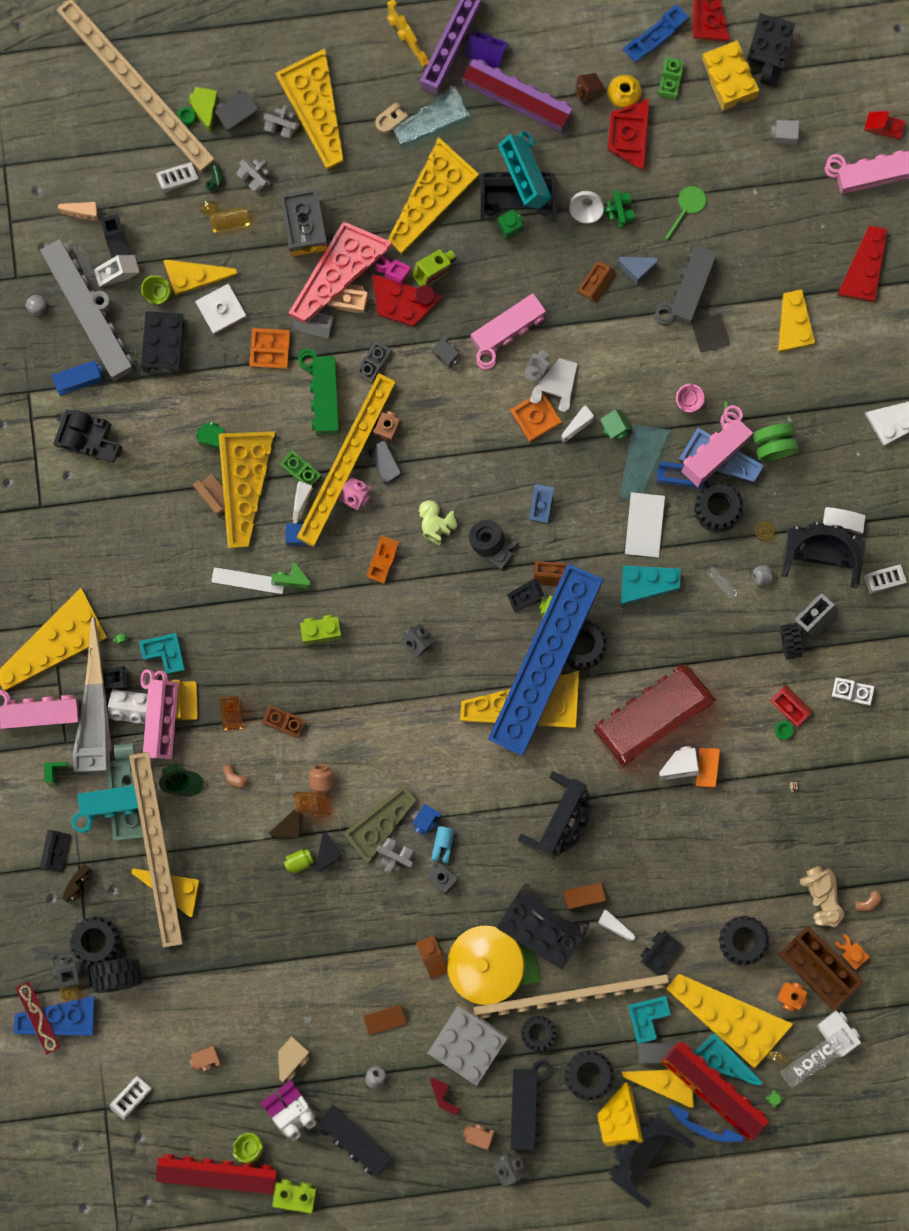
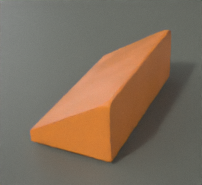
(708, 767)

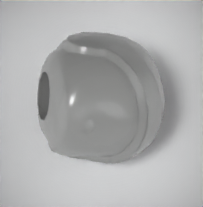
(36, 305)
(762, 575)
(375, 1077)

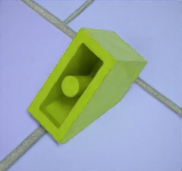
(204, 104)

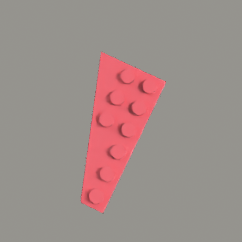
(343, 261)

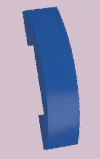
(657, 34)
(681, 1115)

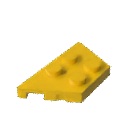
(619, 1119)

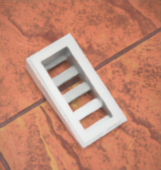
(174, 171)
(581, 421)
(302, 497)
(870, 582)
(610, 923)
(135, 1102)

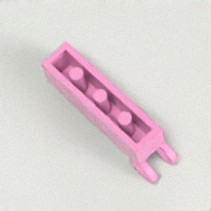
(869, 172)
(505, 327)
(719, 449)
(38, 712)
(159, 715)

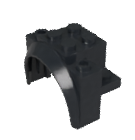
(824, 546)
(638, 1155)

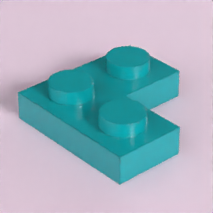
(165, 647)
(643, 1014)

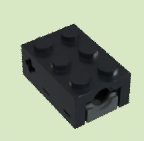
(163, 342)

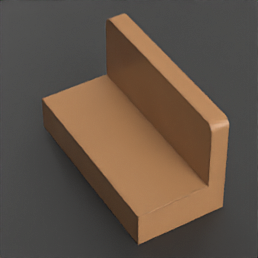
(211, 493)

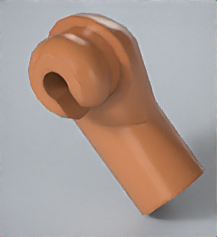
(233, 779)
(869, 905)

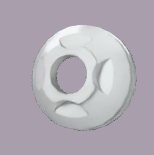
(586, 213)

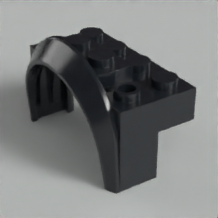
(572, 805)
(541, 929)

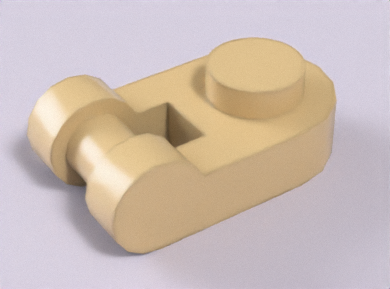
(386, 123)

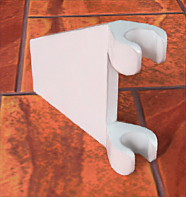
(557, 382)

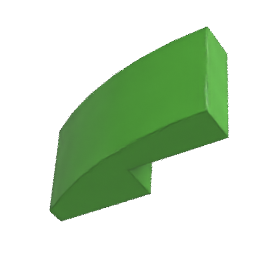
(670, 78)
(299, 468)

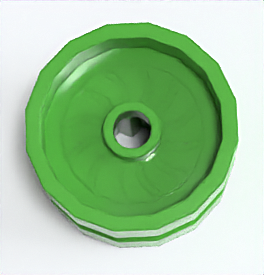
(775, 442)

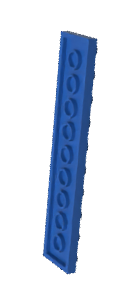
(545, 659)

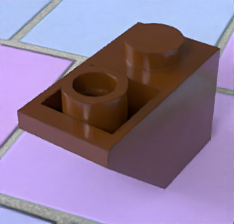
(589, 88)

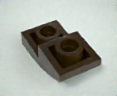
(72, 889)

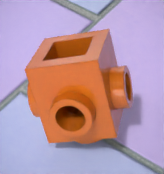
(785, 996)

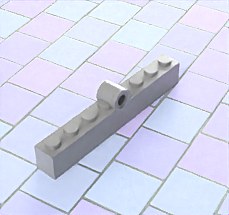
(87, 310)

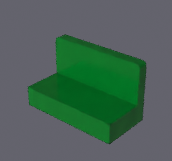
(51, 769)

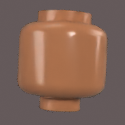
(321, 778)

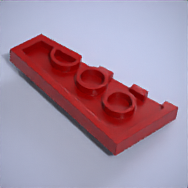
(709, 21)
(864, 270)

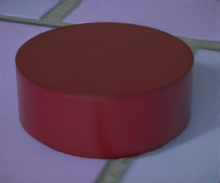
(424, 294)

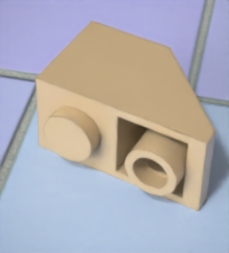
(290, 1057)

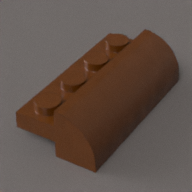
(820, 968)

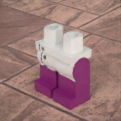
(291, 1118)

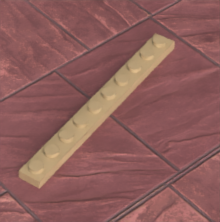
(156, 849)
(563, 997)

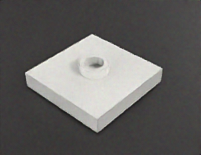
(220, 309)

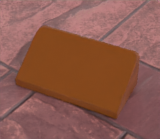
(597, 281)
(549, 572)
(584, 896)
(384, 1019)

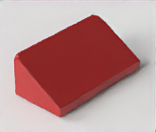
(791, 706)

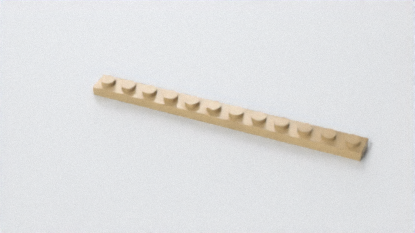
(135, 85)

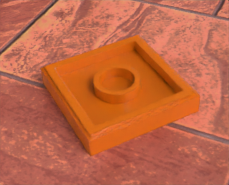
(535, 418)

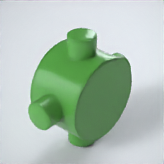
(121, 638)
(774, 1098)

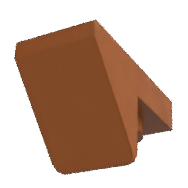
(432, 957)

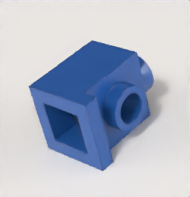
(425, 819)

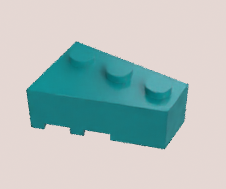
(647, 582)

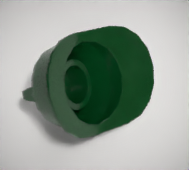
(179, 781)

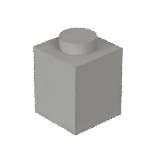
(785, 132)

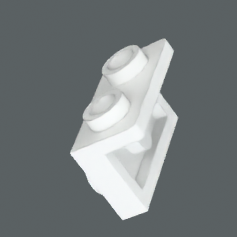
(127, 706)

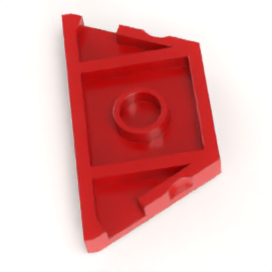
(628, 133)
(398, 301)

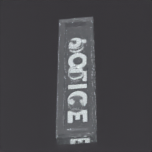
(817, 1058)

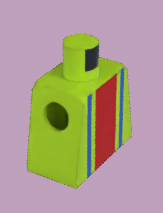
(433, 267)

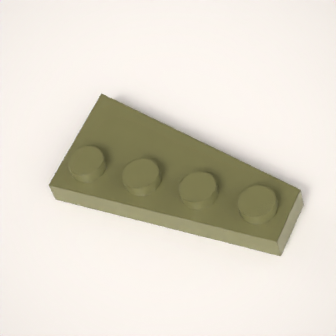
(379, 823)

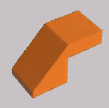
(383, 559)

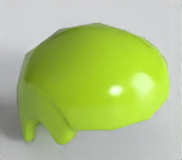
(156, 289)
(248, 1148)

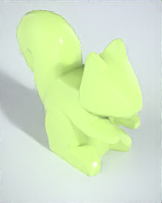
(432, 524)

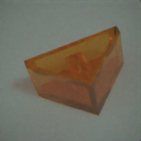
(231, 712)

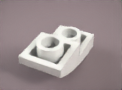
(849, 520)
(853, 692)

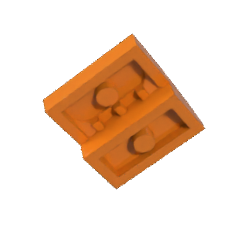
(269, 348)

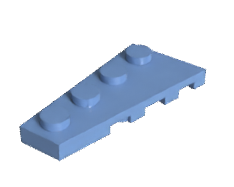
(737, 466)

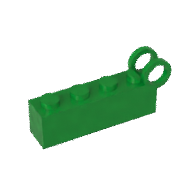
(325, 392)

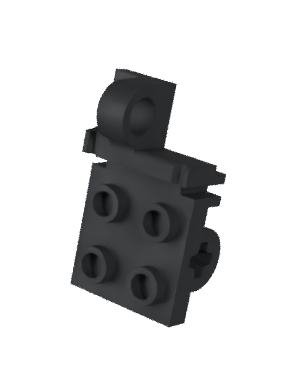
(770, 46)
(86, 436)

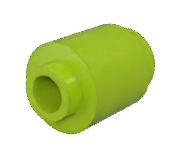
(298, 861)

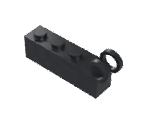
(524, 1107)
(355, 1140)

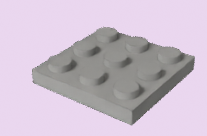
(467, 1044)

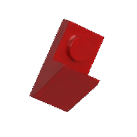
(882, 124)

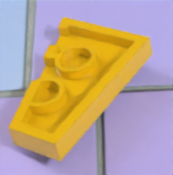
(795, 323)

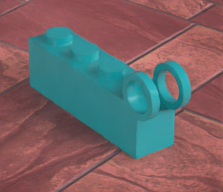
(524, 169)
(107, 803)

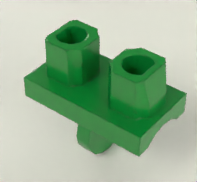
(619, 200)

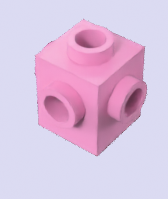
(355, 493)

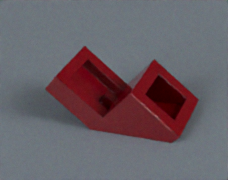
(440, 1090)

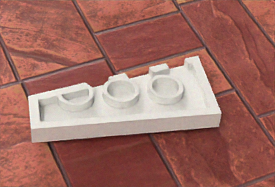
(890, 422)

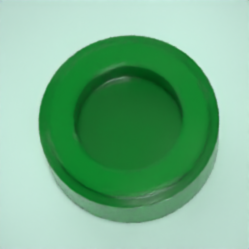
(186, 116)
(783, 730)

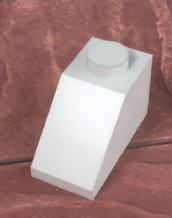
(116, 270)
(681, 764)

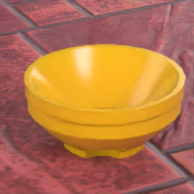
(622, 99)

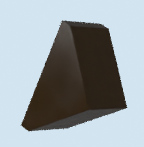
(288, 827)

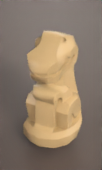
(823, 889)

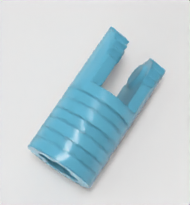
(443, 839)

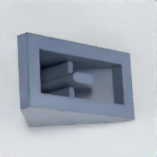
(637, 267)

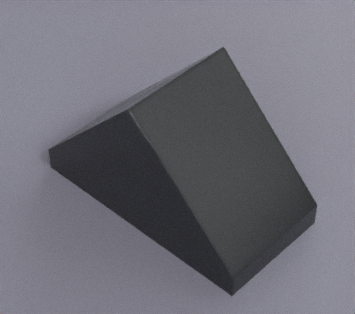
(116, 678)
(327, 853)

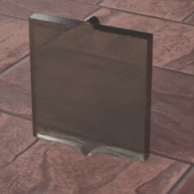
(710, 333)

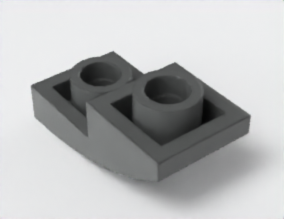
(373, 361)
(652, 1052)

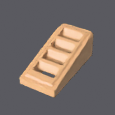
(84, 210)

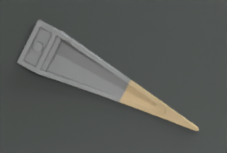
(93, 734)

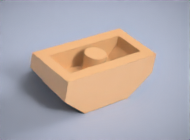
(350, 299)

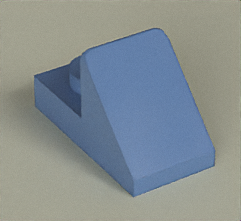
(541, 503)

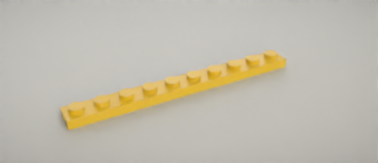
(345, 460)

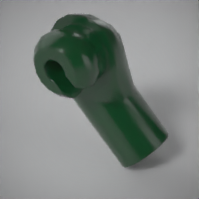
(216, 180)

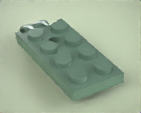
(123, 826)

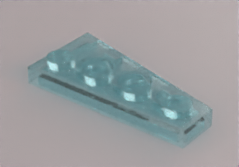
(439, 115)
(641, 457)

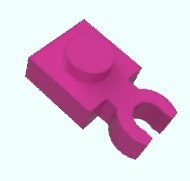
(394, 271)

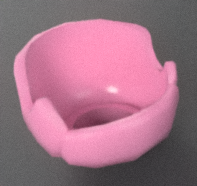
(690, 398)

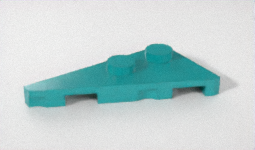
(725, 1060)

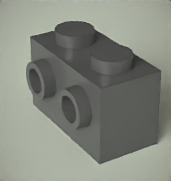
(235, 110)
(816, 616)

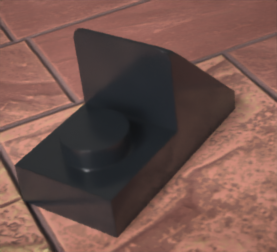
(526, 595)

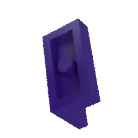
(486, 49)

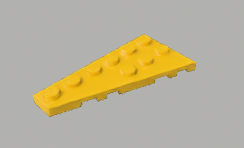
(436, 189)
(559, 712)

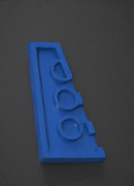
(65, 1018)

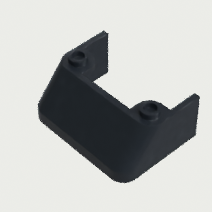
(500, 191)

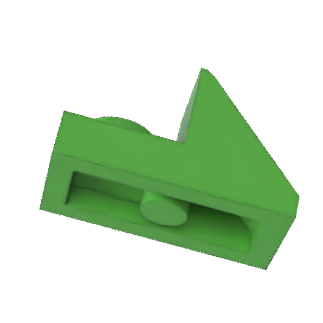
(296, 580)

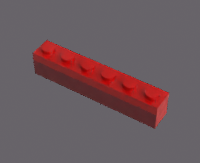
(714, 1090)
(216, 1175)

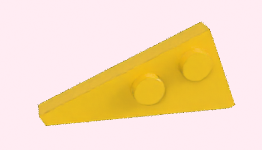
(405, 32)
(190, 276)
(184, 890)
(664, 1083)

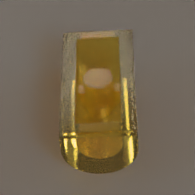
(229, 219)

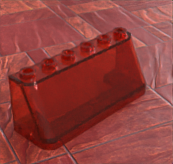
(653, 715)

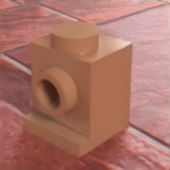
(387, 433)
(204, 1059)
(478, 1136)

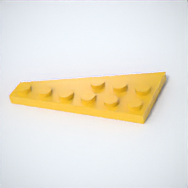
(311, 97)
(243, 474)
(56, 641)
(738, 1024)

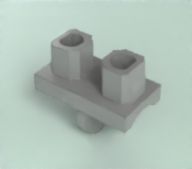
(288, 126)
(249, 169)
(537, 366)
(403, 858)

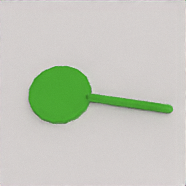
(691, 201)

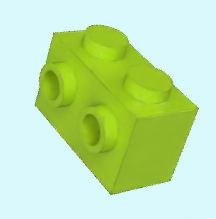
(320, 630)
(294, 1197)

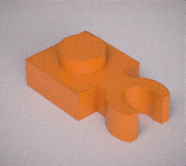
(853, 954)

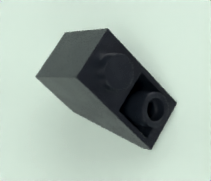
(114, 235)

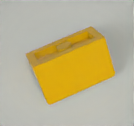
(186, 701)

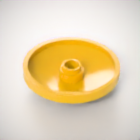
(485, 965)

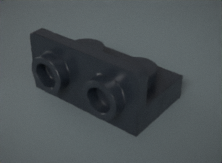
(660, 953)

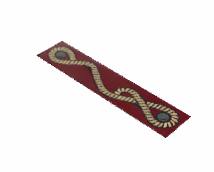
(37, 1017)

